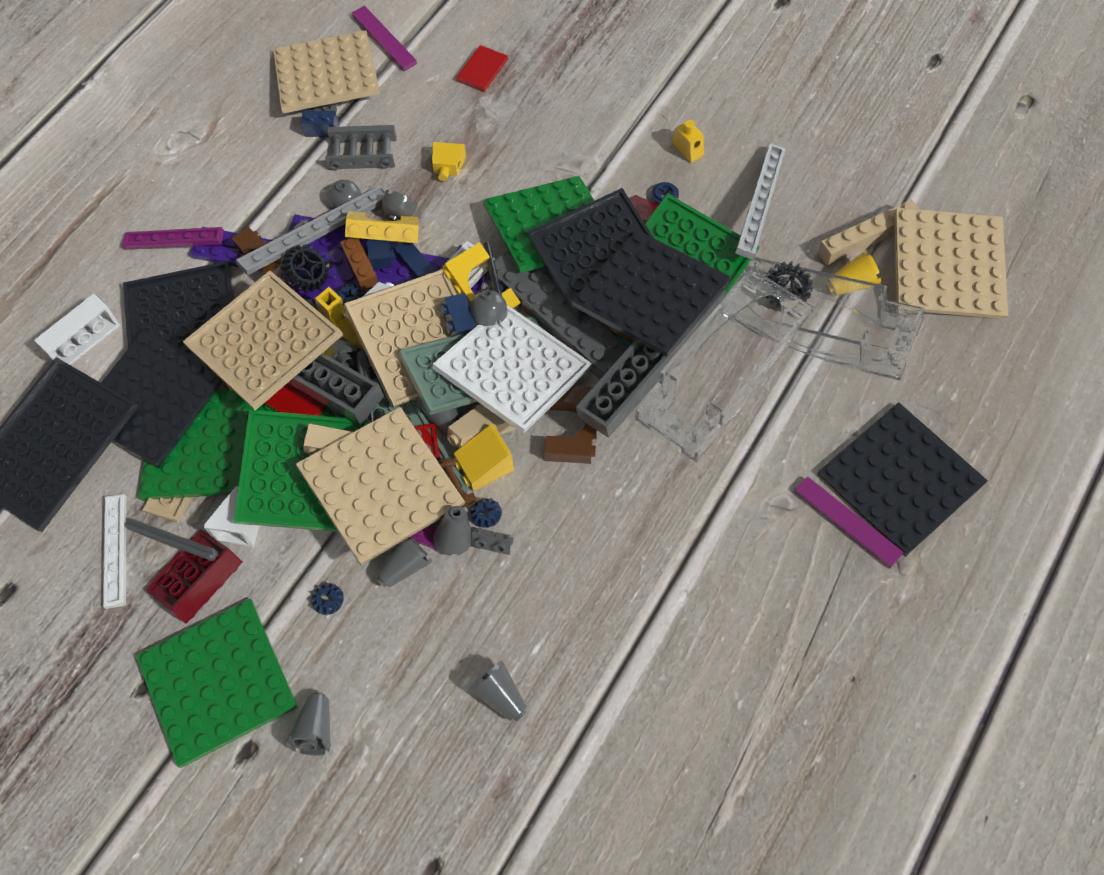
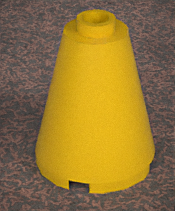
(861, 268)

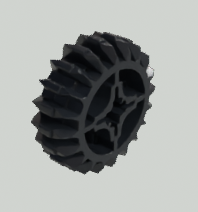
(793, 272)
(302, 277)

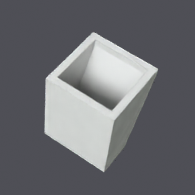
(222, 525)

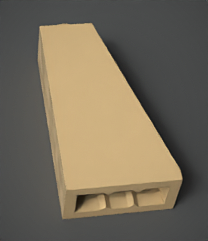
(473, 423)

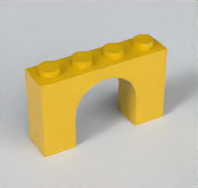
(362, 227)
(459, 268)
(332, 308)

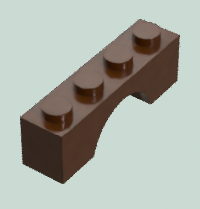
(248, 241)

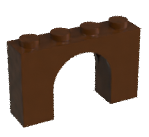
(572, 448)

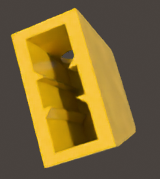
(689, 141)
(447, 159)

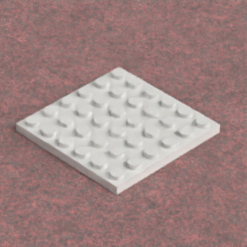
(513, 369)

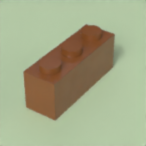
(359, 264)

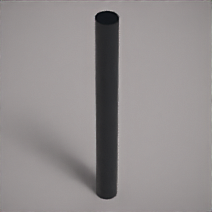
(492, 269)

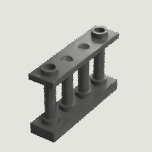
(356, 134)

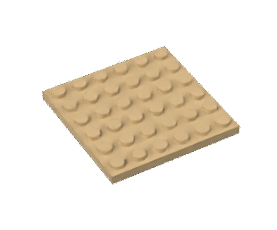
(325, 71)
(951, 262)
(396, 321)
(262, 339)
(379, 485)

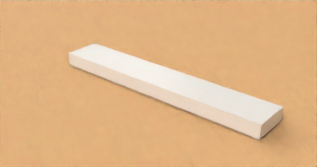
(115, 551)

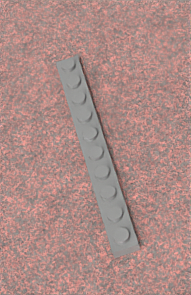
(760, 202)
(310, 231)

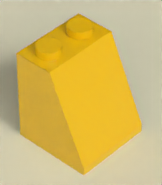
(484, 458)

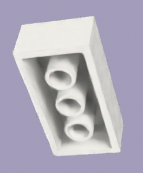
(78, 331)

